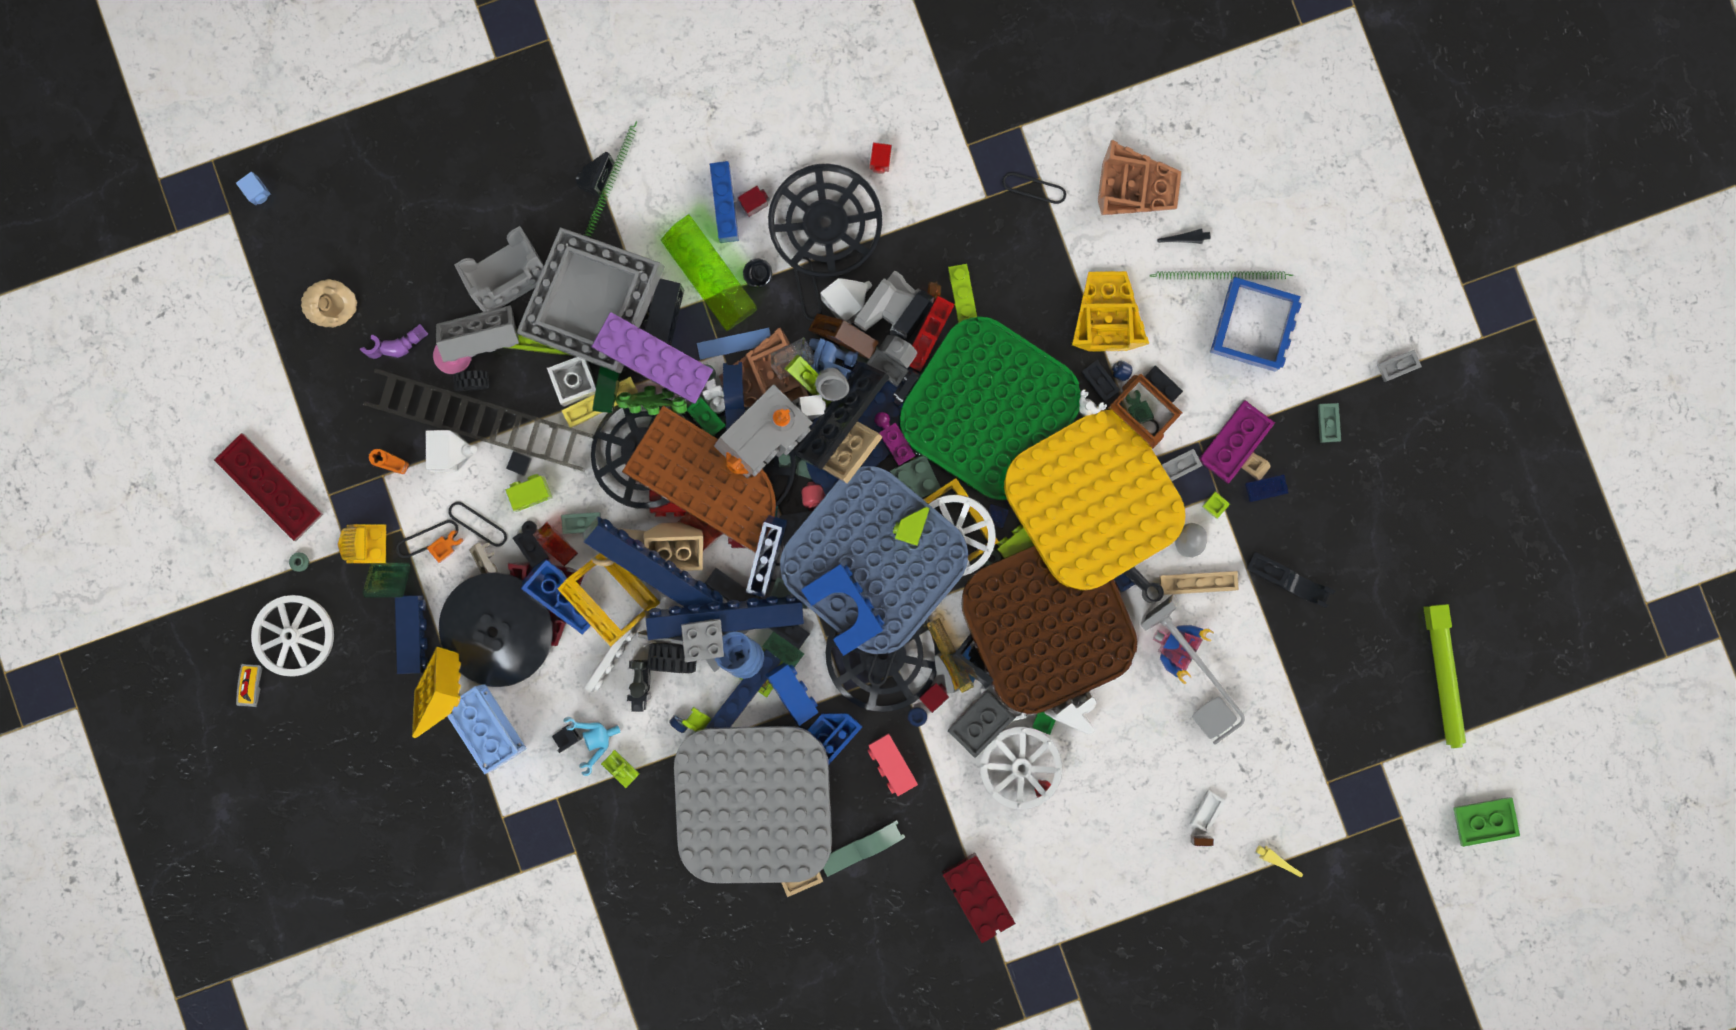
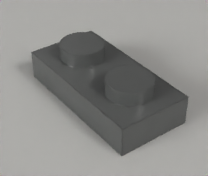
(889, 366)

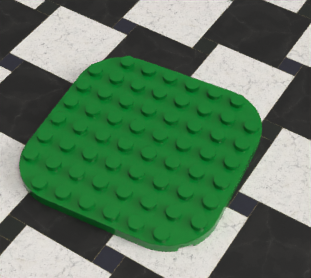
(987, 403)

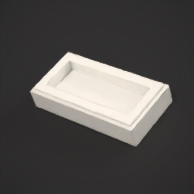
(1207, 811)

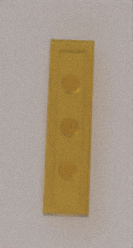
(947, 651)

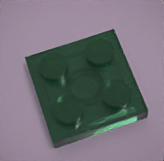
(386, 580)

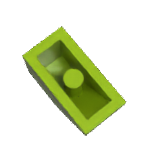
(911, 526)

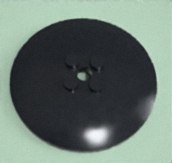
(521, 624)

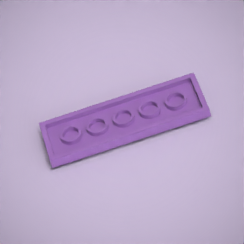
(652, 358)

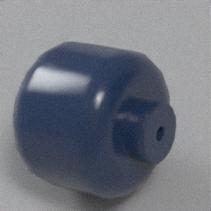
(1122, 370)

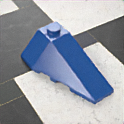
(543, 586)

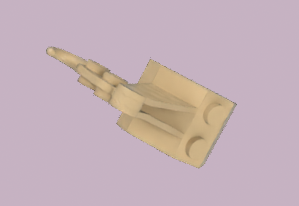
(673, 542)

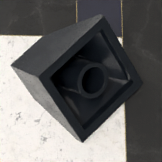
(595, 174)

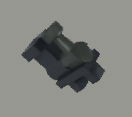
(640, 686)

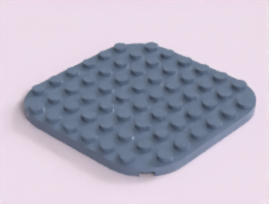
(899, 578)

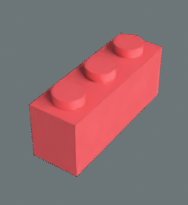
(892, 765)

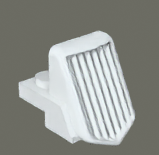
(1072, 712)

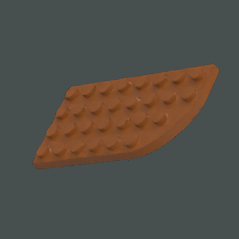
(691, 473)

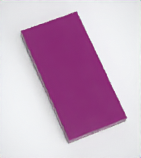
(1236, 441)

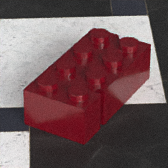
(978, 897)

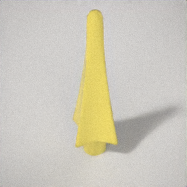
(1271, 857)

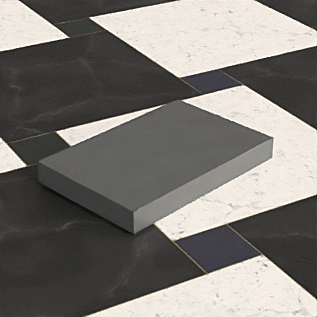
(981, 723)

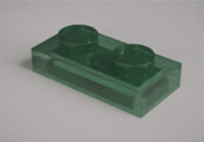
(783, 649)

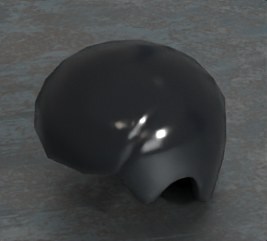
(757, 273)

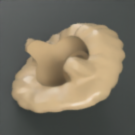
(328, 303)

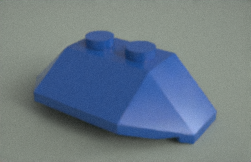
(834, 732)

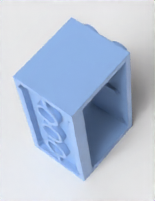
(485, 729)

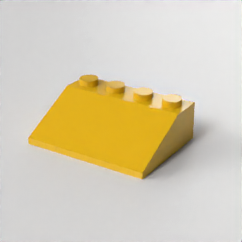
(436, 690)

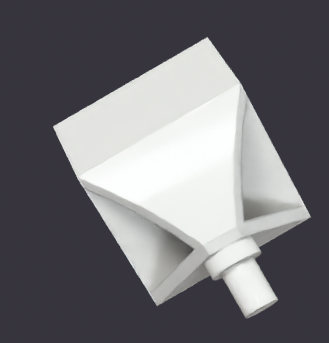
(845, 298)
(446, 451)

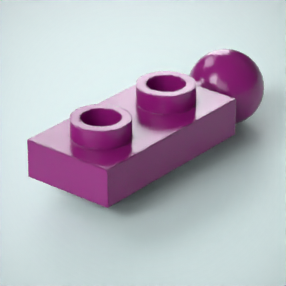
(893, 439)

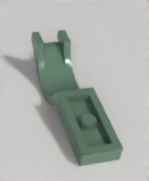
(863, 848)

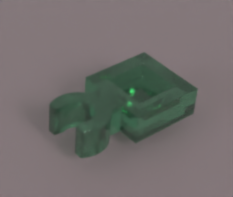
(1139, 410)

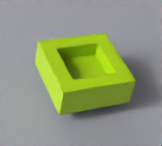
(1215, 505)

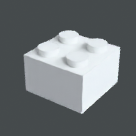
(572, 381)

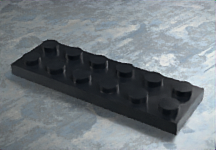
(841, 416)

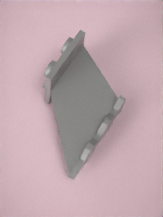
(699, 640)

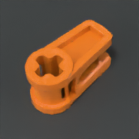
(389, 461)

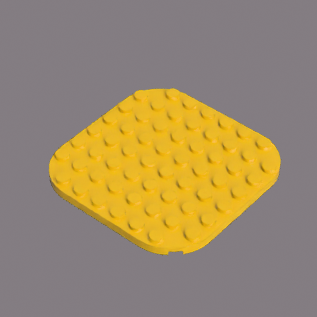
(1094, 500)

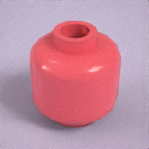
(812, 495)

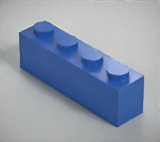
(724, 202)

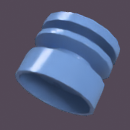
(735, 647)

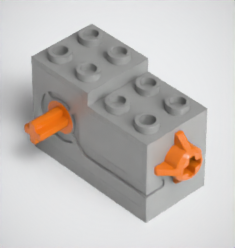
(762, 433)

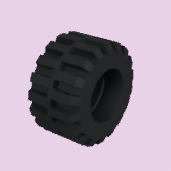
(669, 658)

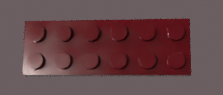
(268, 487)

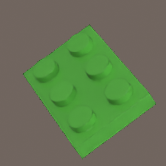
(1486, 821)

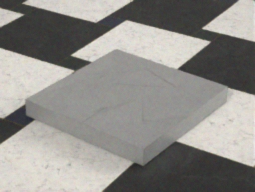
(580, 289)

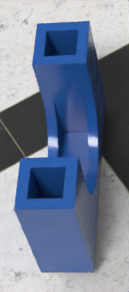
(839, 581)

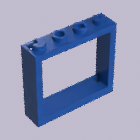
(1217, 345)

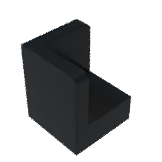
(566, 738)

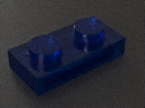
(1267, 488)

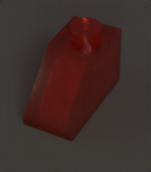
(555, 544)

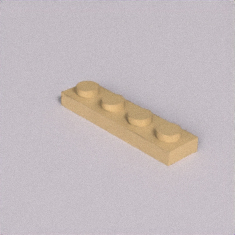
(1199, 582)

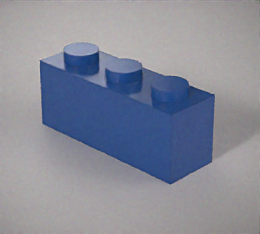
(792, 693)

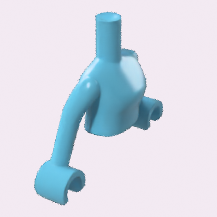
(594, 738)

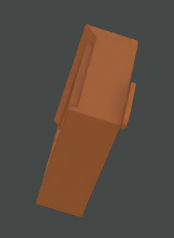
(1151, 440)

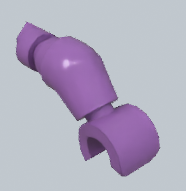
(397, 347)

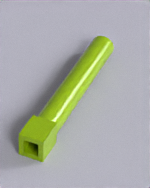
(1439, 623)

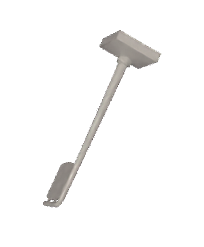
(1215, 715)

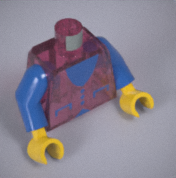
(1173, 655)

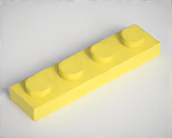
(583, 410)

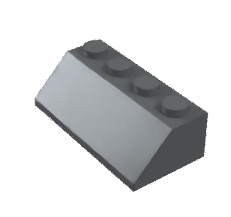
(476, 334)

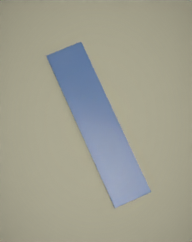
(732, 343)

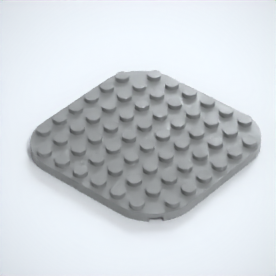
(753, 804)

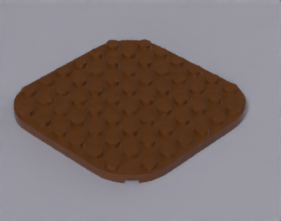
(1045, 637)

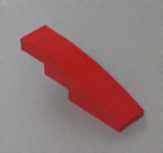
(930, 331)

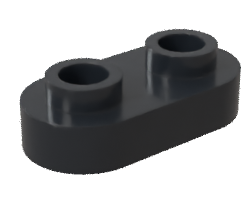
(900, 394)

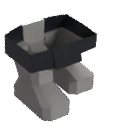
(897, 304)

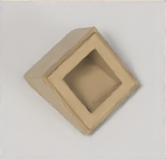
(1256, 466)

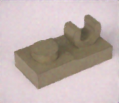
(482, 559)

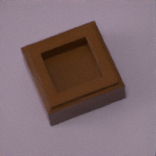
(1202, 841)

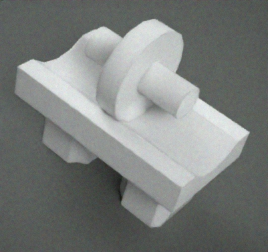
(714, 396)

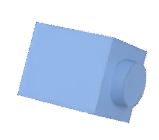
(253, 189)

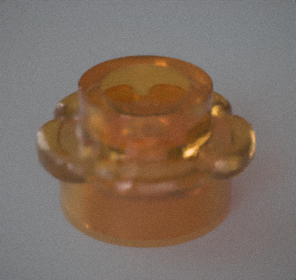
(934, 289)

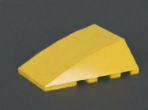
(1109, 315)

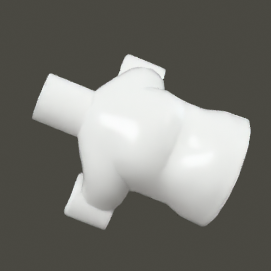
(1087, 406)

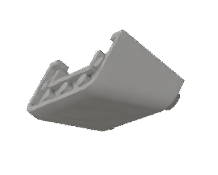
(503, 274)

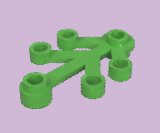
(652, 402)

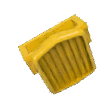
(363, 543)

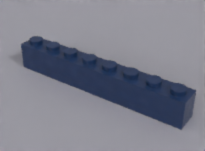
(647, 564)
(733, 615)

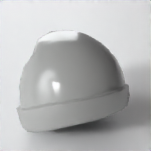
(832, 384)
(1191, 540)

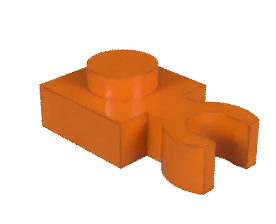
(443, 547)

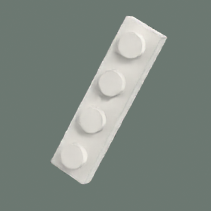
(606, 665)

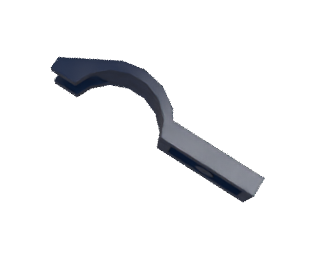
(733, 392)

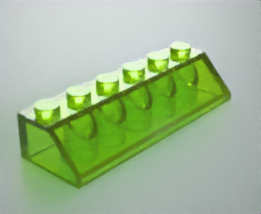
(708, 273)

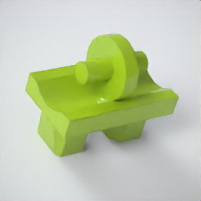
(620, 768)

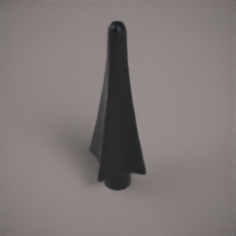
(1196, 236)

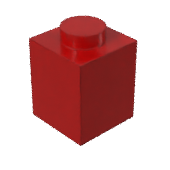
(880, 158)

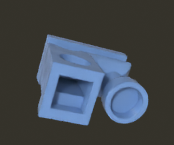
(826, 355)

